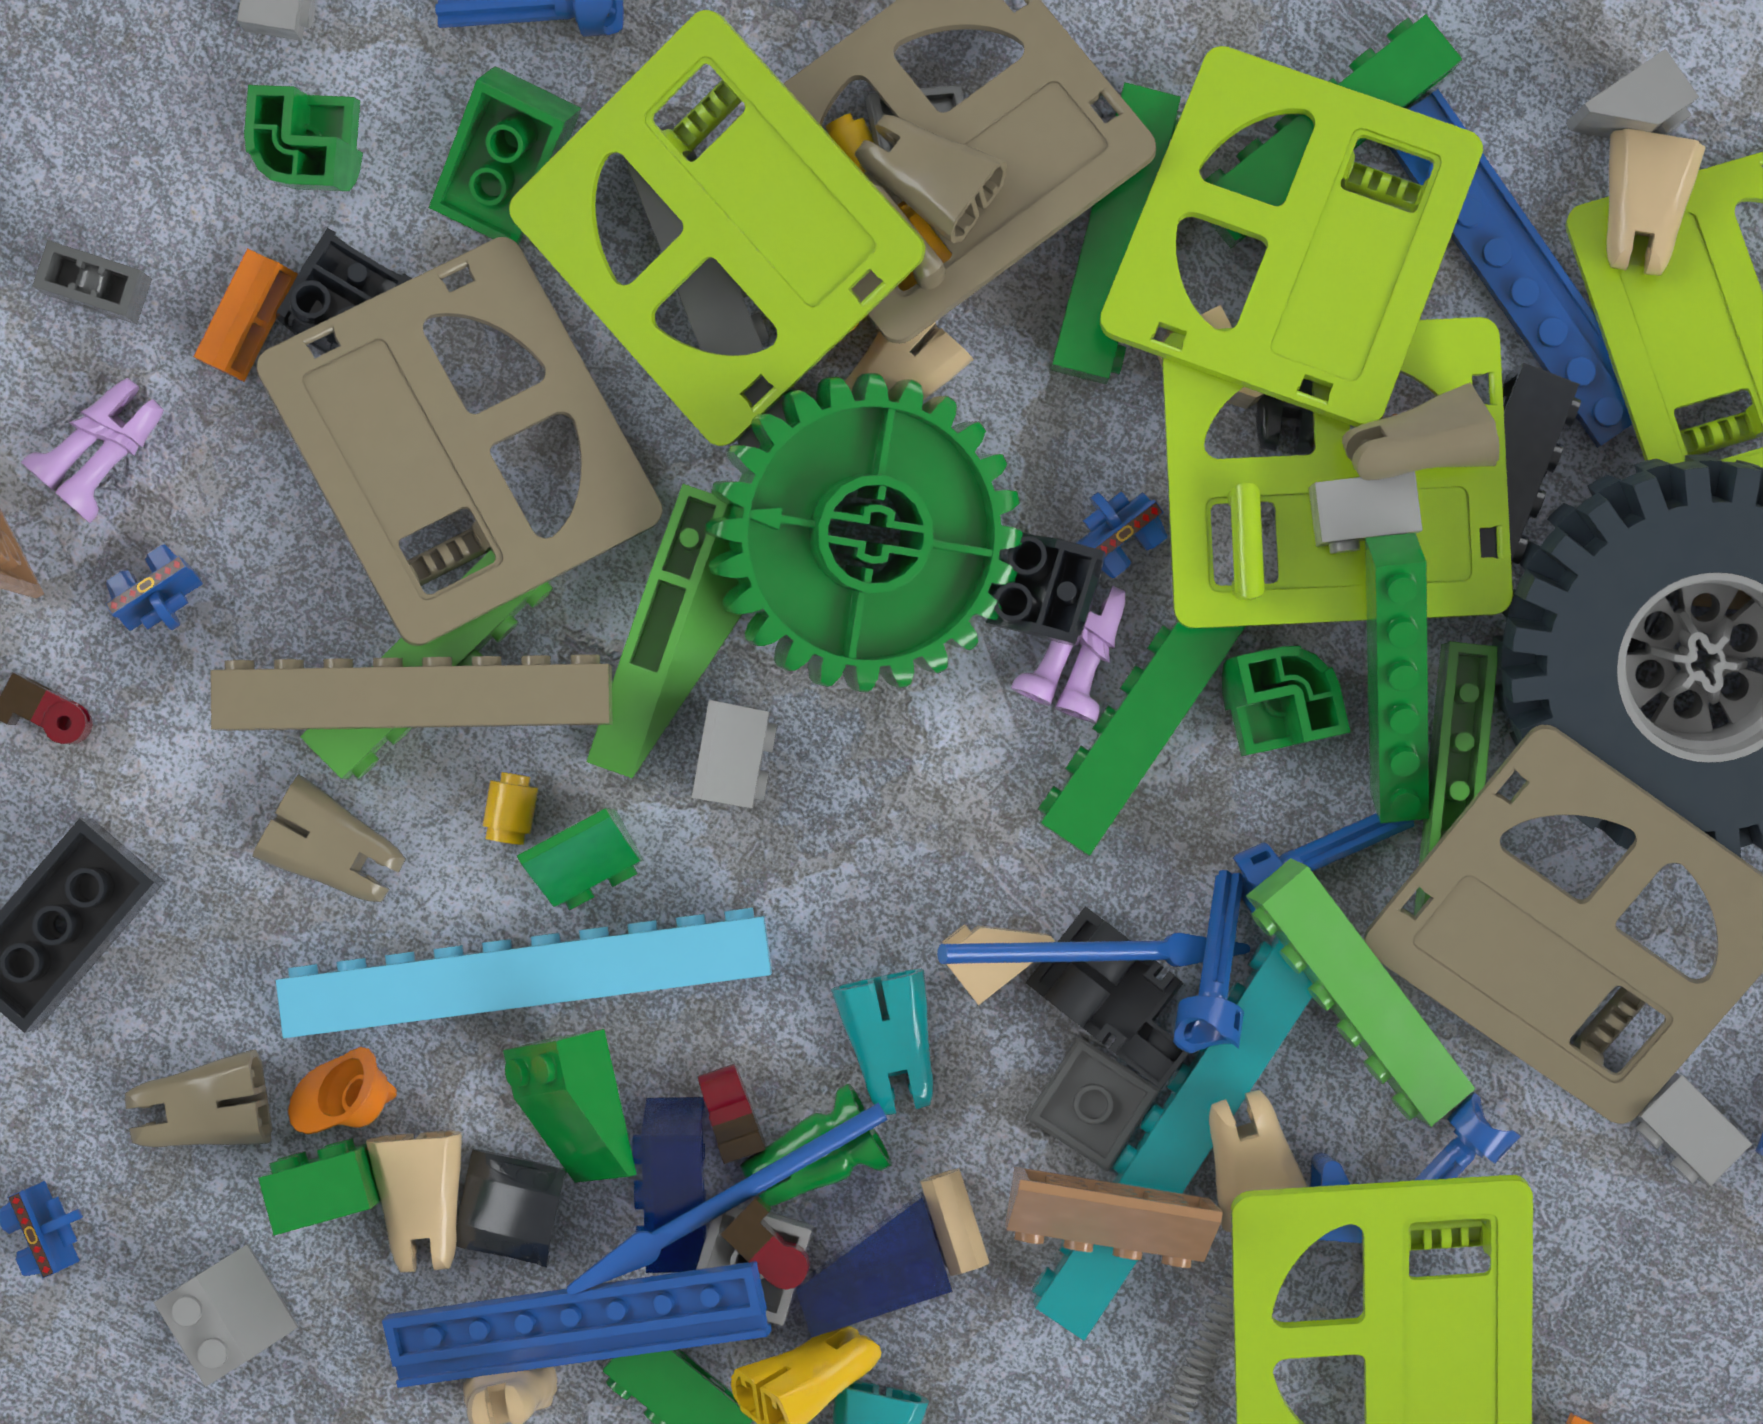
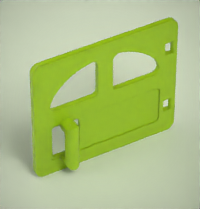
(762, 200)
(1338, 268)
(1691, 327)
(1310, 580)
(1428, 1343)

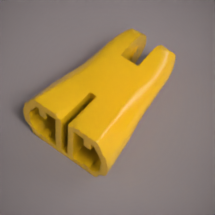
(805, 1379)

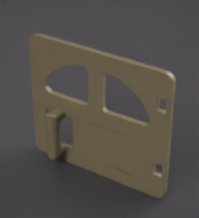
(1028, 116)
(405, 452)
(1537, 962)

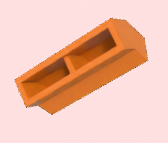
(245, 315)

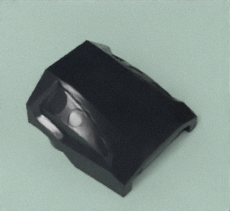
(332, 283)
(1050, 590)
(509, 1206)

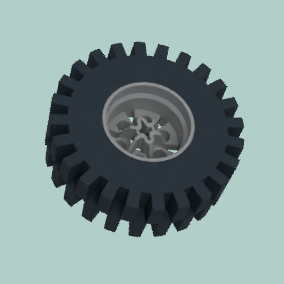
(1590, 593)

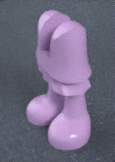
(99, 423)
(1095, 641)

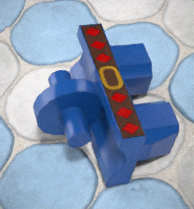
(1117, 522)
(155, 596)
(44, 1228)

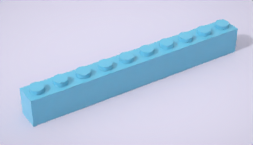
(523, 975)

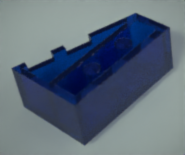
(671, 1175)
(878, 1273)

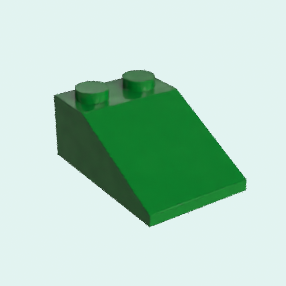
(498, 148)
(582, 858)
(573, 1103)

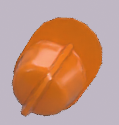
(340, 1092)

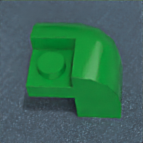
(303, 137)
(1282, 699)

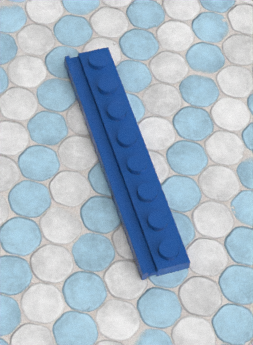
(1530, 286)
(577, 1328)

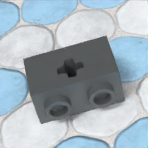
(92, 282)

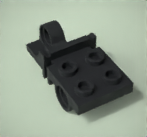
(1114, 1000)

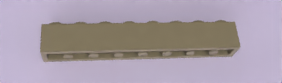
(411, 696)

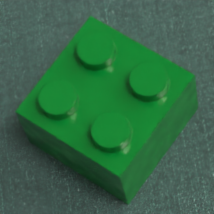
(318, 1189)

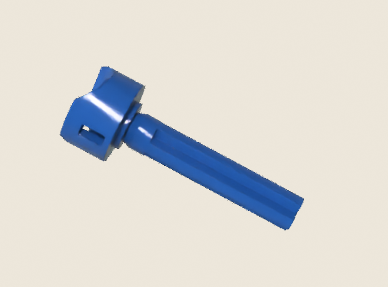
(589, 14)
(1261, 861)
(1209, 1016)
(1473, 1138)

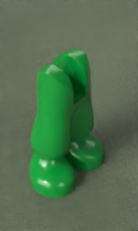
(833, 1167)

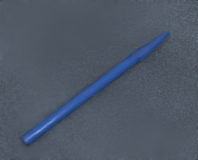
(1175, 949)
(645, 1246)

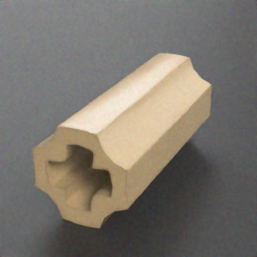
(954, 1222)

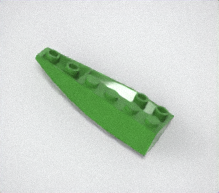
(671, 637)

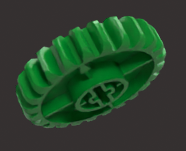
(946, 525)

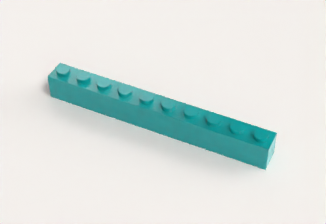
(1179, 1132)

